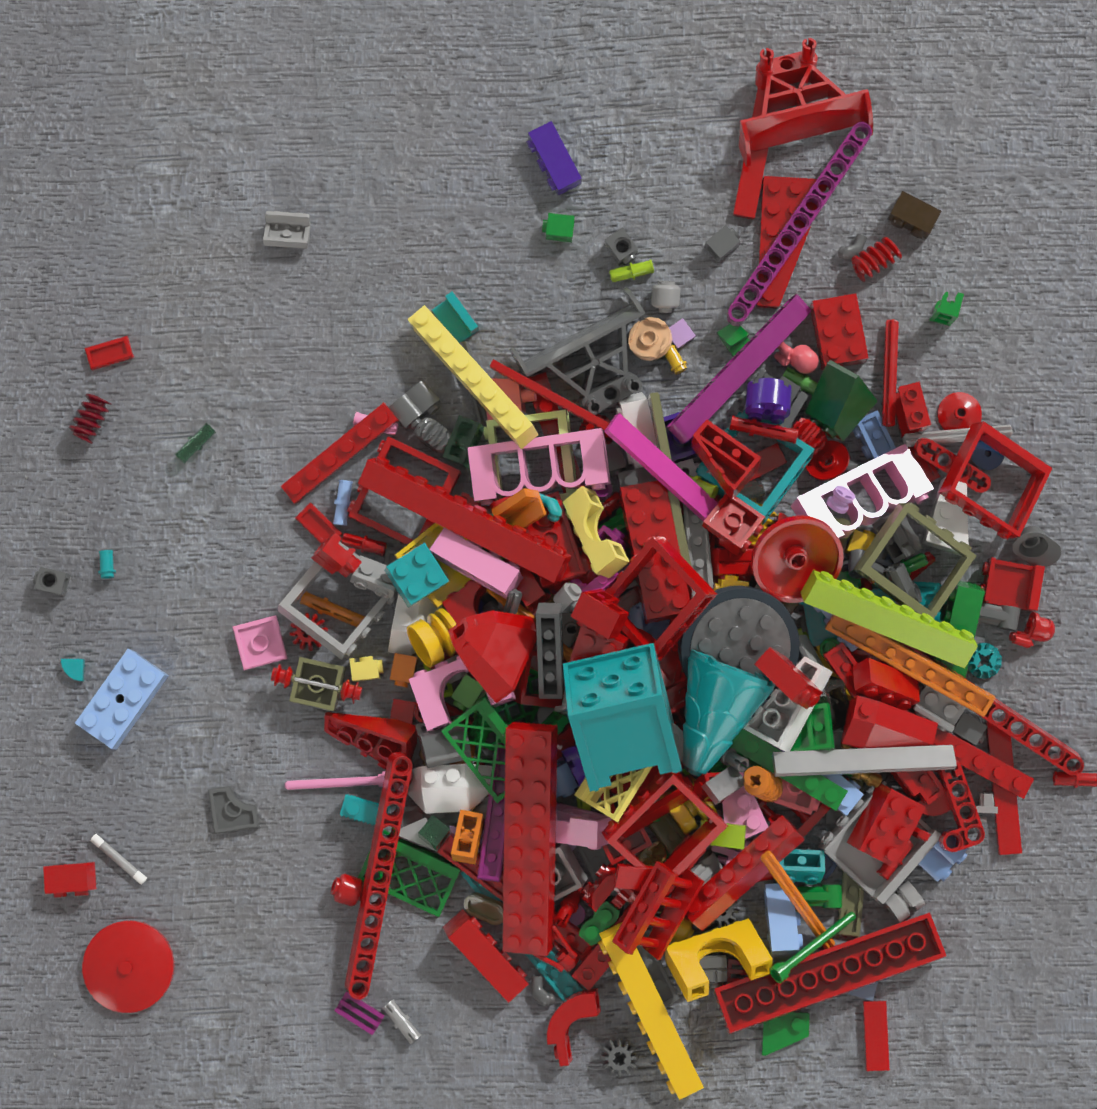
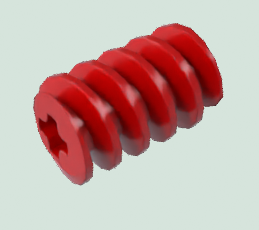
(874, 257)

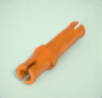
(336, 611)

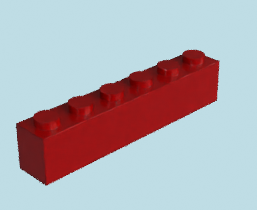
(742, 872)

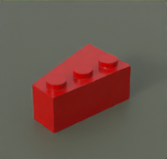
(725, 458)

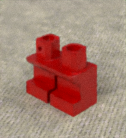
(336, 558)

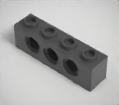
(550, 650)

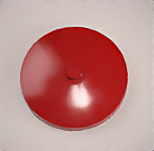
(789, 554)
(128, 966)

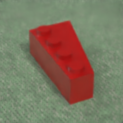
(485, 955)

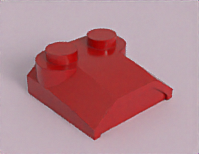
(602, 887)

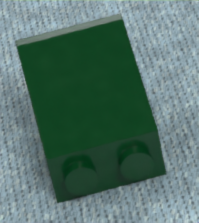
(839, 401)

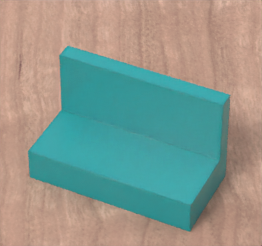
(455, 318)

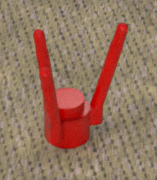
(566, 956)

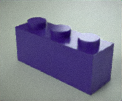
(553, 158)

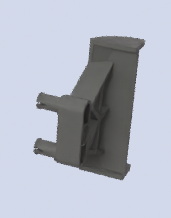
(623, 384)

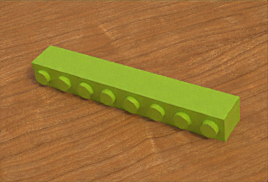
(888, 618)

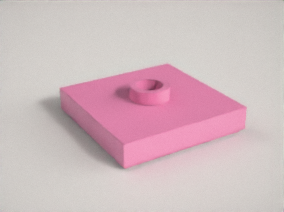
(260, 642)

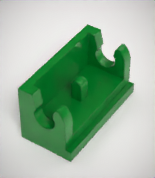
(947, 312)

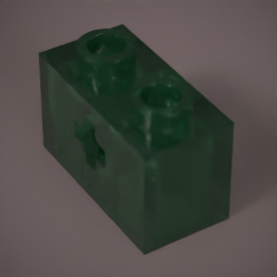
(465, 434)

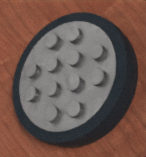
(740, 629)

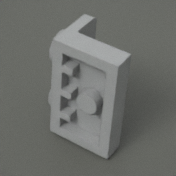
(372, 576)
(938, 708)

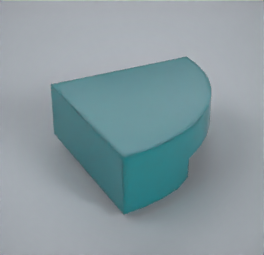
(74, 668)

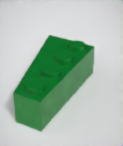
(963, 613)

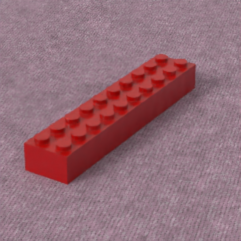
(529, 838)
(831, 973)

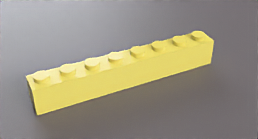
(473, 377)

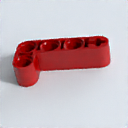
(956, 804)

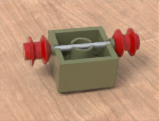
(317, 684)

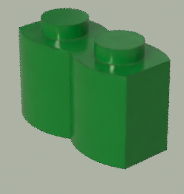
(600, 921)

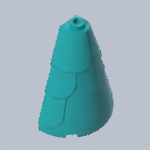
(717, 708)

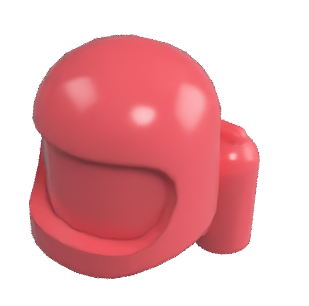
(801, 357)

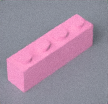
(476, 563)

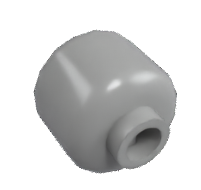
(665, 296)

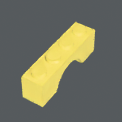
(584, 511)

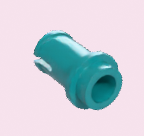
(106, 564)

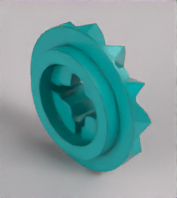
(994, 661)

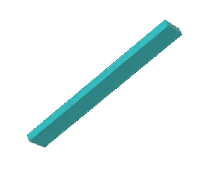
(561, 982)

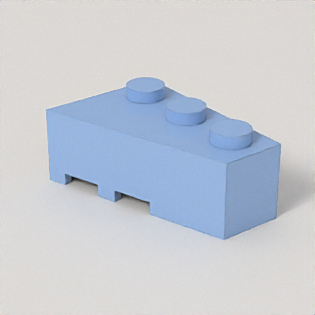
(781, 924)

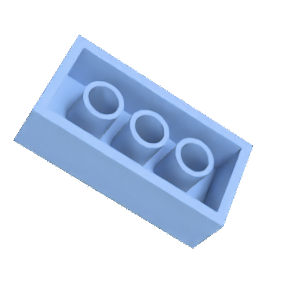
(138, 683)

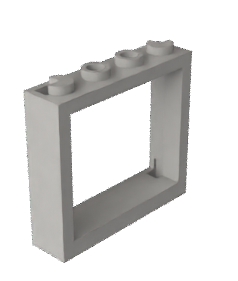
(286, 609)

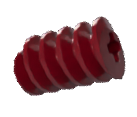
(89, 417)

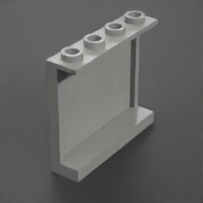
(862, 866)

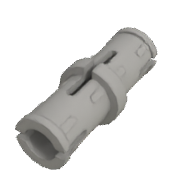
(401, 1021)

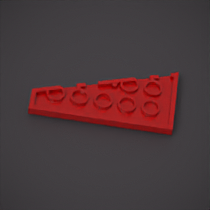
(779, 202)

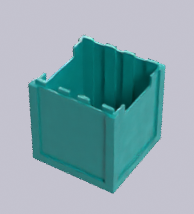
(620, 714)

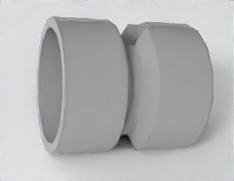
(904, 901)

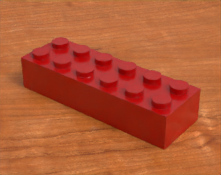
(649, 515)

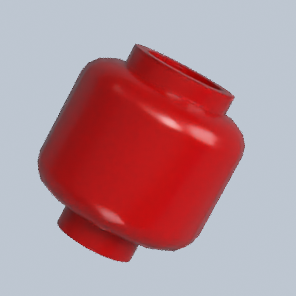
(347, 889)

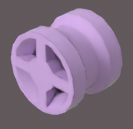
(841, 498)

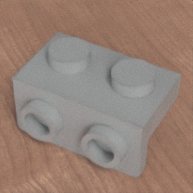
(287, 229)

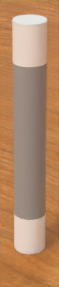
(118, 859)

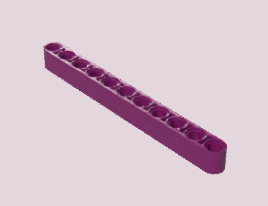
(803, 214)

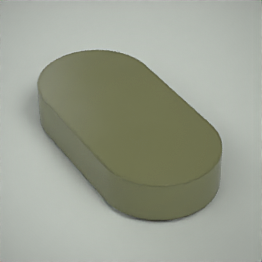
(484, 908)

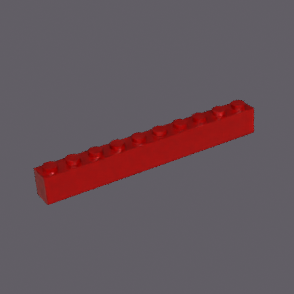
(465, 519)

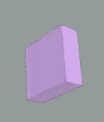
(681, 333)

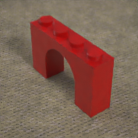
(467, 600)

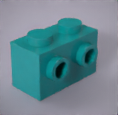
(805, 866)

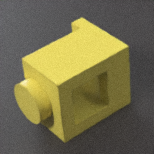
(366, 669)

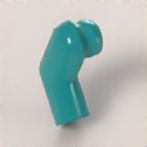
(552, 506)

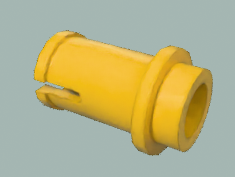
(675, 360)

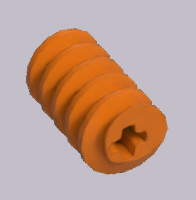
(762, 784)

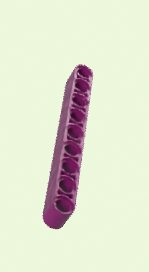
(739, 368)

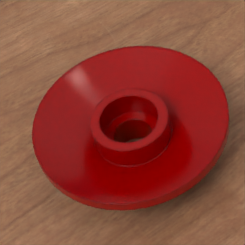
(948, 408)
(833, 453)

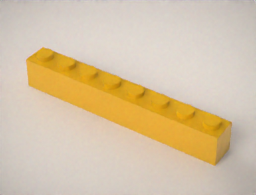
(653, 1016)

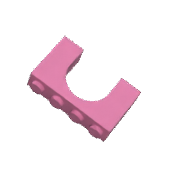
(429, 693)

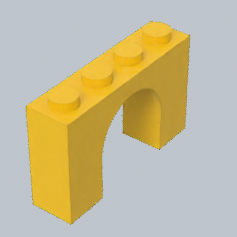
(735, 939)

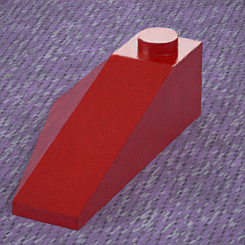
(884, 726)
(373, 735)

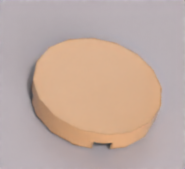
(650, 339)

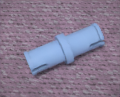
(342, 502)

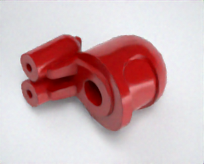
(1036, 629)

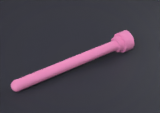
(336, 782)

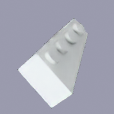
(783, 719)

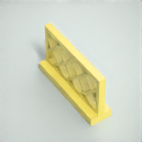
(623, 798)

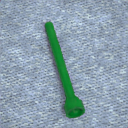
(781, 971)

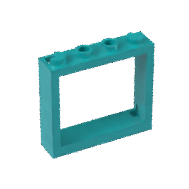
(805, 455)

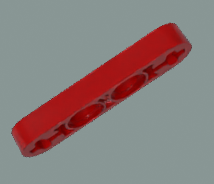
(933, 446)

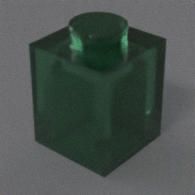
(434, 832)

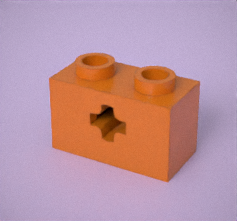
(467, 837)

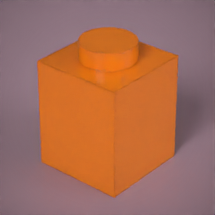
(403, 669)

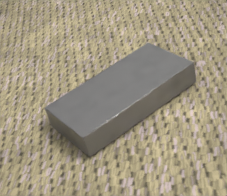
(723, 784)

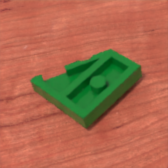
(817, 731)
(784, 1031)

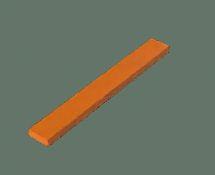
(913, 664)

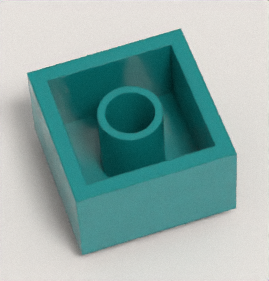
(416, 575)

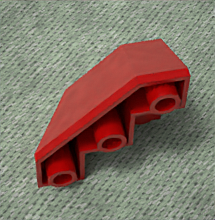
(495, 649)

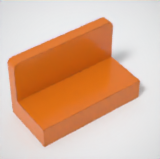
(521, 508)

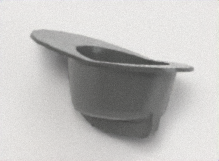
(1036, 547)

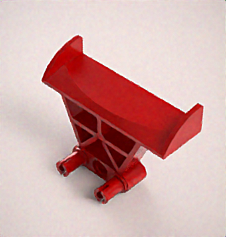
(805, 119)

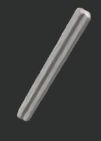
(949, 436)

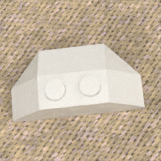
(402, 619)
(448, 788)

